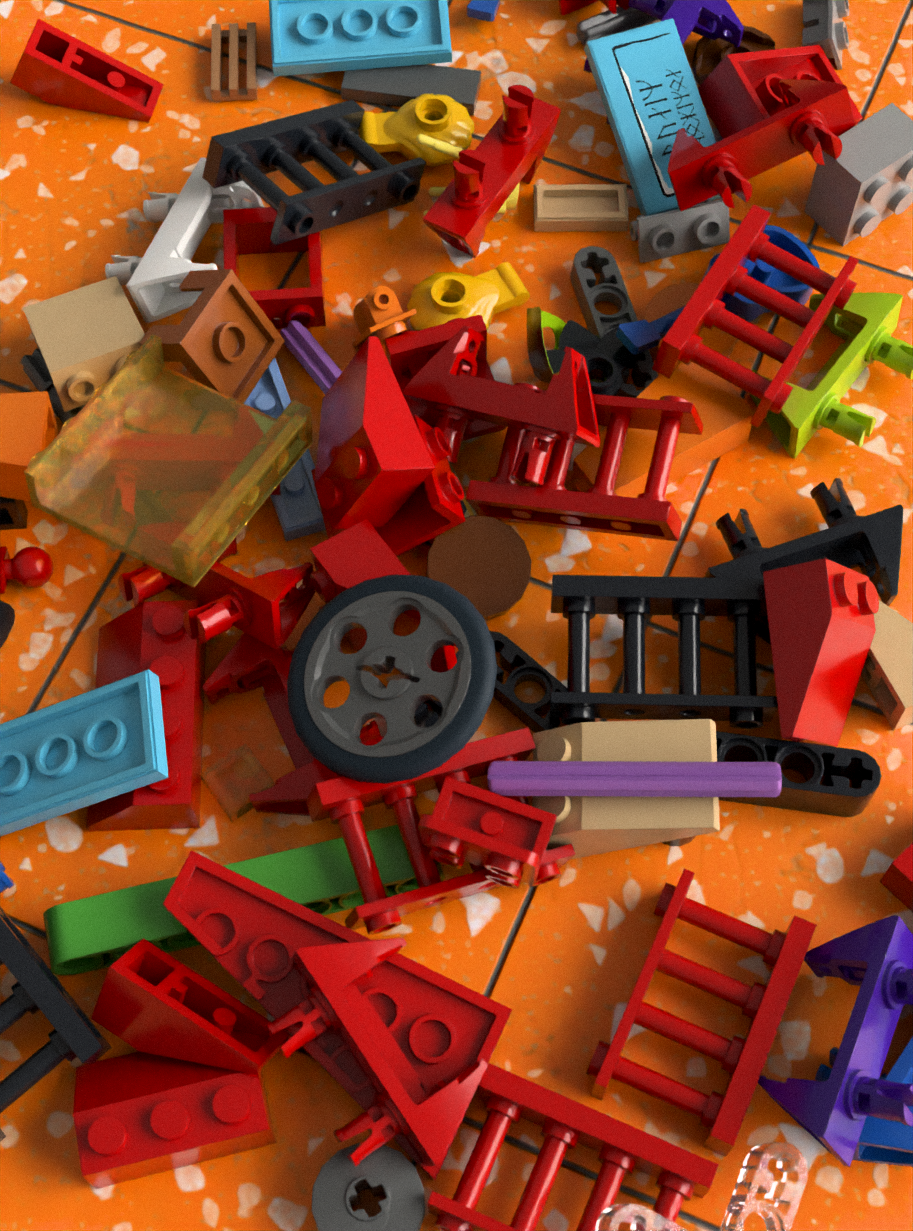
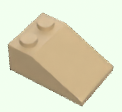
(625, 822)

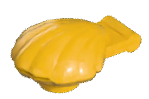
(427, 114)
(464, 296)

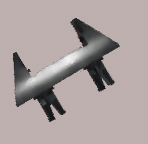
(850, 540)

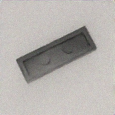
(402, 83)

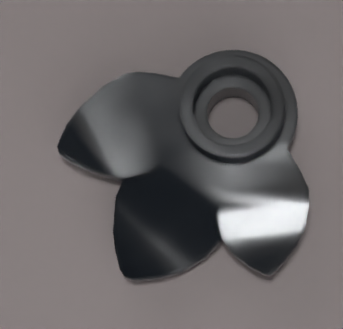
(603, 357)

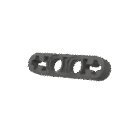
(609, 289)

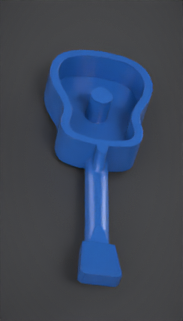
(642, 336)

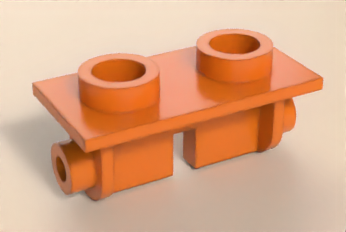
(380, 316)

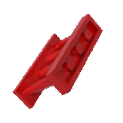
(731, 277)
(599, 507)
(345, 801)
(738, 1056)
(565, 1125)

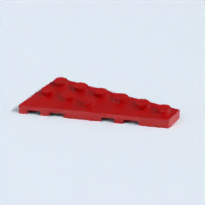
(254, 937)

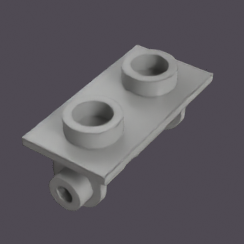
(826, 27)
(681, 232)

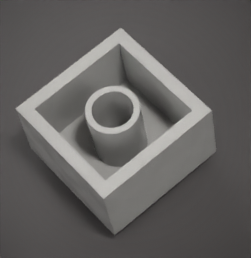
(867, 178)

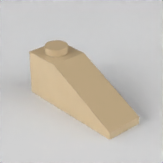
(890, 666)

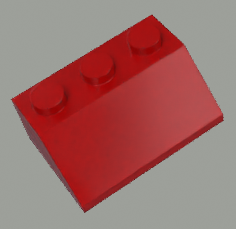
(163, 1114)

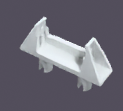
(168, 258)

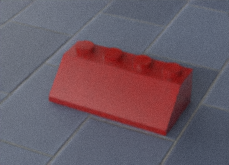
(156, 640)

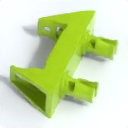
(867, 329)

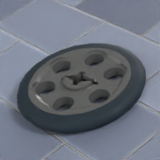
(406, 749)

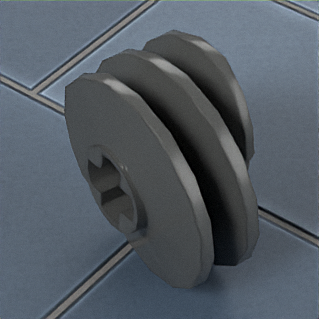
(382, 1172)

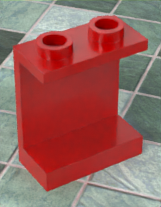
(432, 506)

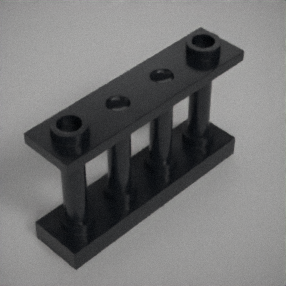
(306, 137)
(688, 603)
(41, 990)

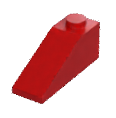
(83, 78)
(180, 1014)

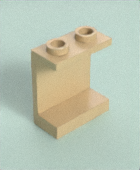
(84, 338)

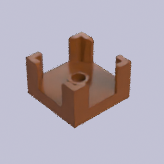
(223, 336)

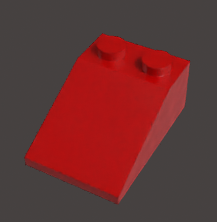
(747, 88)
(367, 444)
(357, 557)
(819, 645)

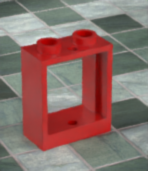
(250, 233)

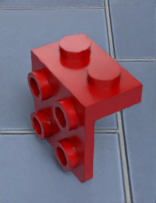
(413, 349)
(487, 832)

